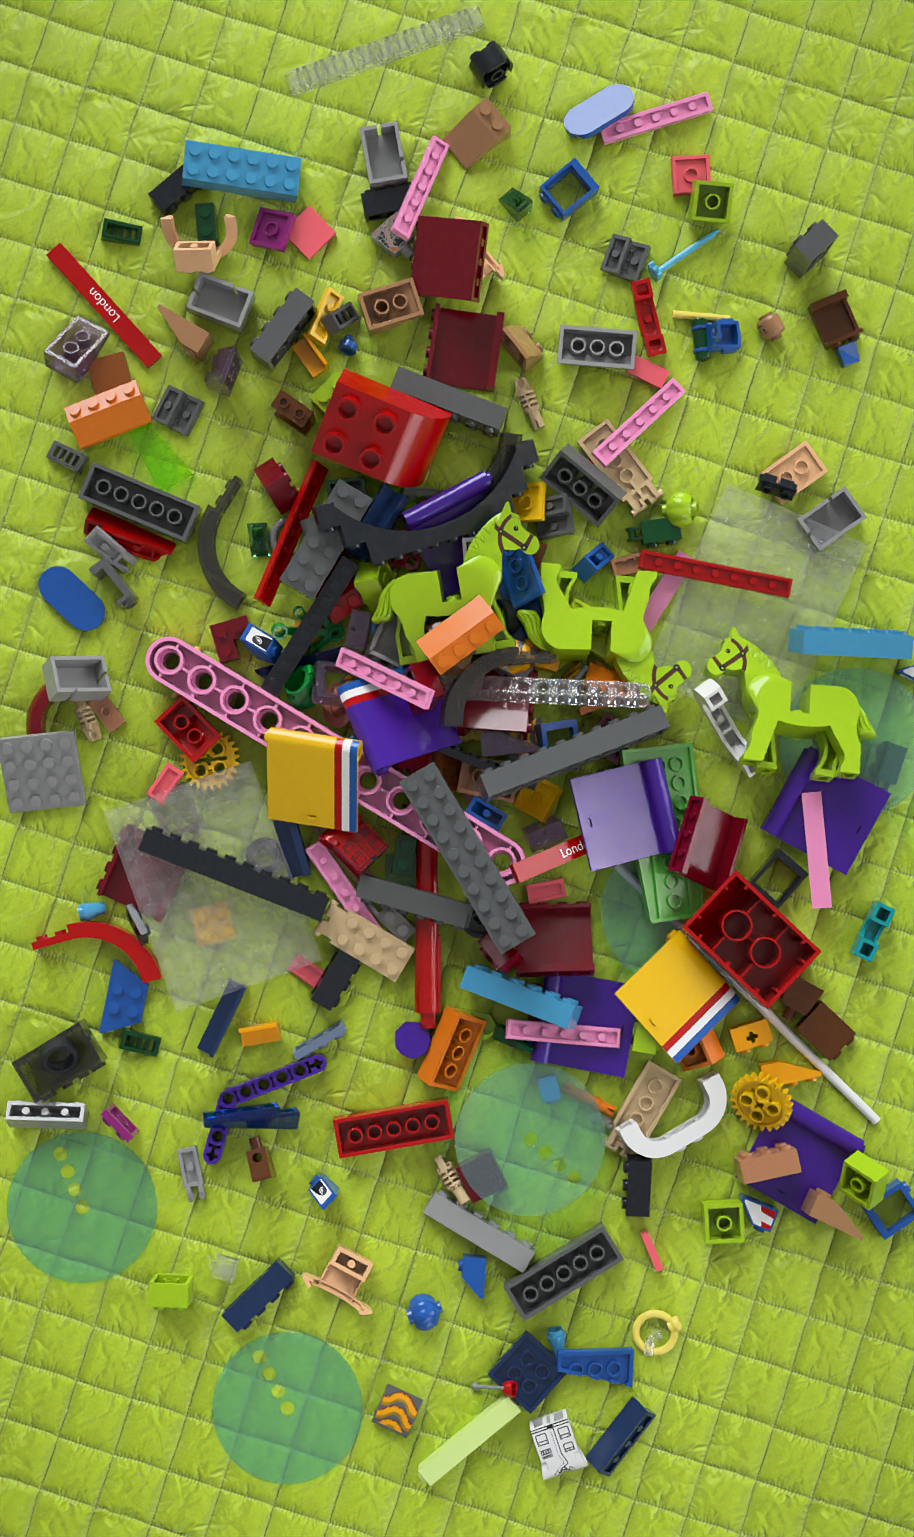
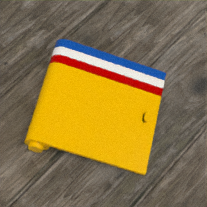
(313, 779)
(677, 996)

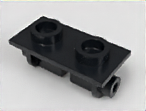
(785, 489)

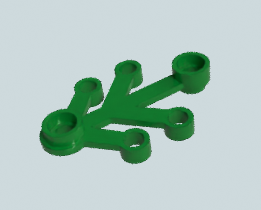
(326, 632)

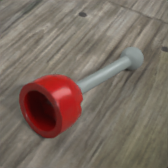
(508, 1388)

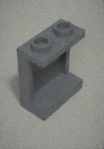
(104, 568)

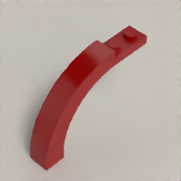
(128, 942)

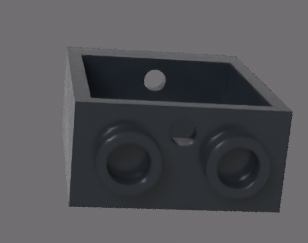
(800, 874)

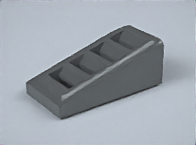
(339, 319)
(80, 463)

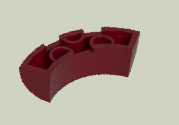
(37, 712)

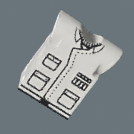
(556, 1444)

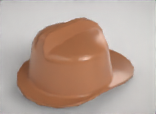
(335, 715)

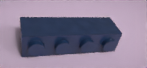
(258, 1295)

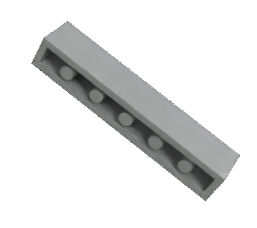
(479, 1230)

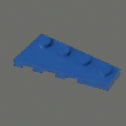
(598, 1363)

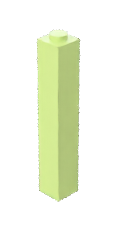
(468, 1439)

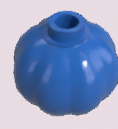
(424, 1312)

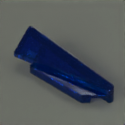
(253, 1117)

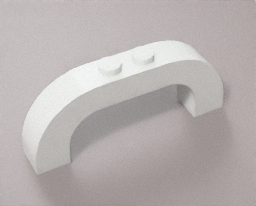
(711, 702)
(687, 1132)

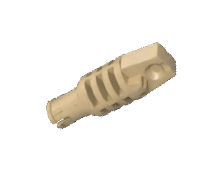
(529, 402)
(87, 720)
(451, 1179)

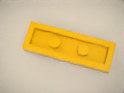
(329, 302)

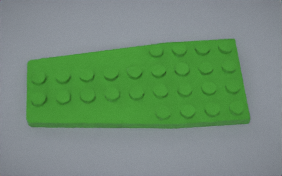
(665, 892)

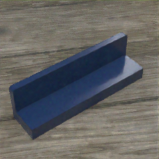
(381, 514)
(293, 847)
(220, 1021)
(620, 1437)

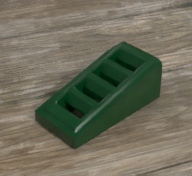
(120, 239)
(499, 1035)
(130, 1047)

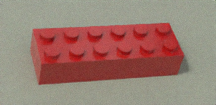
(393, 1127)

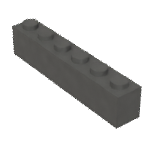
(415, 901)

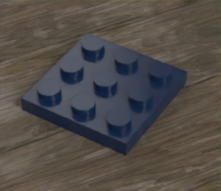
(531, 1368)

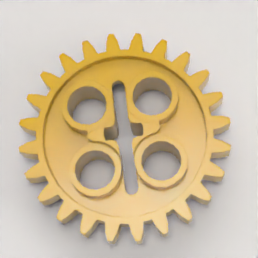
(228, 751)
(761, 1101)

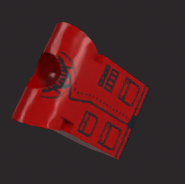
(354, 849)

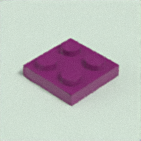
(272, 229)
(114, 1117)

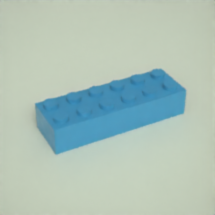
(241, 171)
(850, 642)
(521, 997)

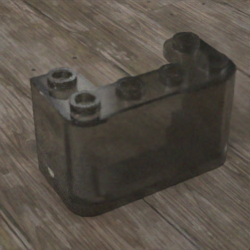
(43, 1084)

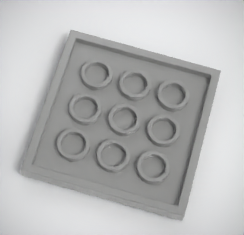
(42, 771)

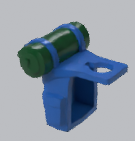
(714, 337)

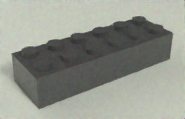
(465, 407)
(140, 503)
(320, 549)
(563, 1271)

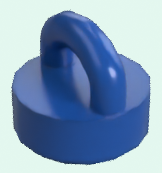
(347, 346)

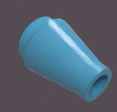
(91, 910)
(556, 1338)

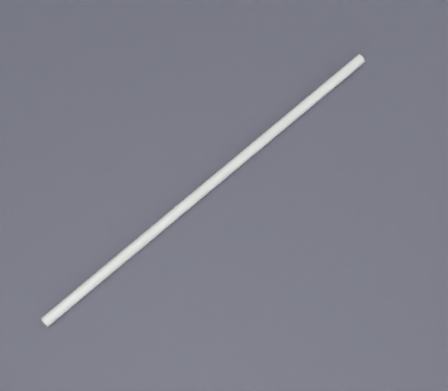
(794, 1040)

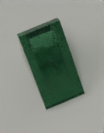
(516, 204)
(259, 539)

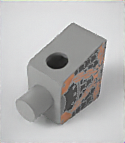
(390, 242)

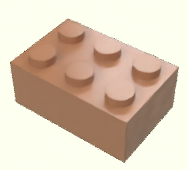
(766, 1163)

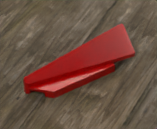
(131, 537)

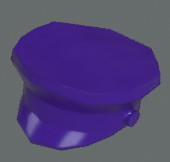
(412, 1040)

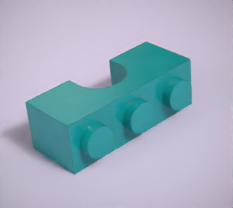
(867, 939)

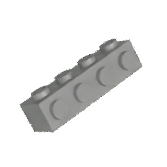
(46, 1115)

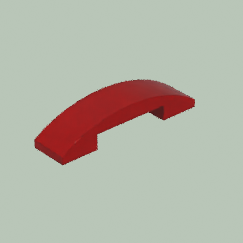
(647, 317)

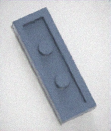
(320, 1040)

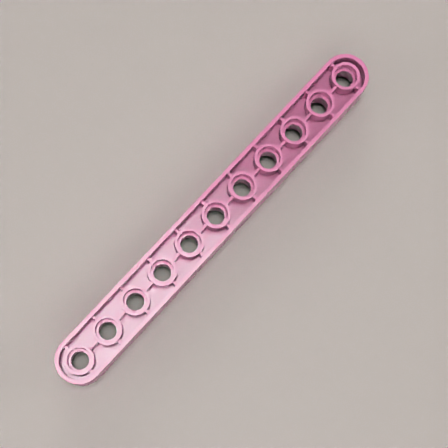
(251, 722)

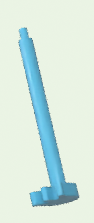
(656, 272)

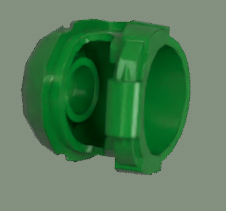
(300, 689)

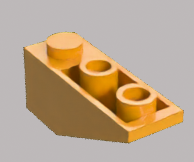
(788, 1072)

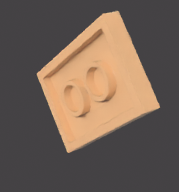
(799, 466)

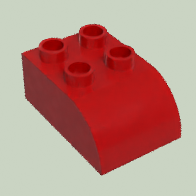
(380, 431)
(750, 940)

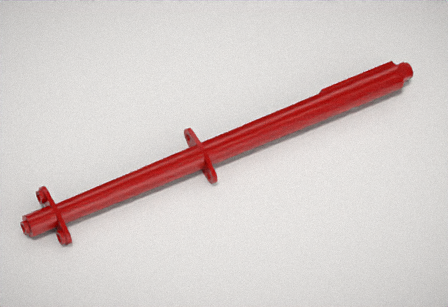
(427, 940)

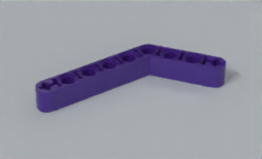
(257, 1090)

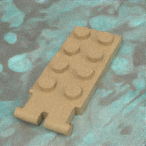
(624, 470)
(365, 941)
(644, 1103)

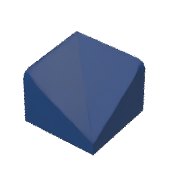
(847, 354)

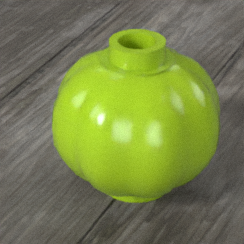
(680, 509)

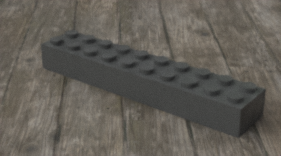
(573, 753)
(467, 857)

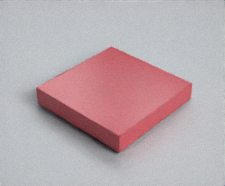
(686, 169)
(310, 233)

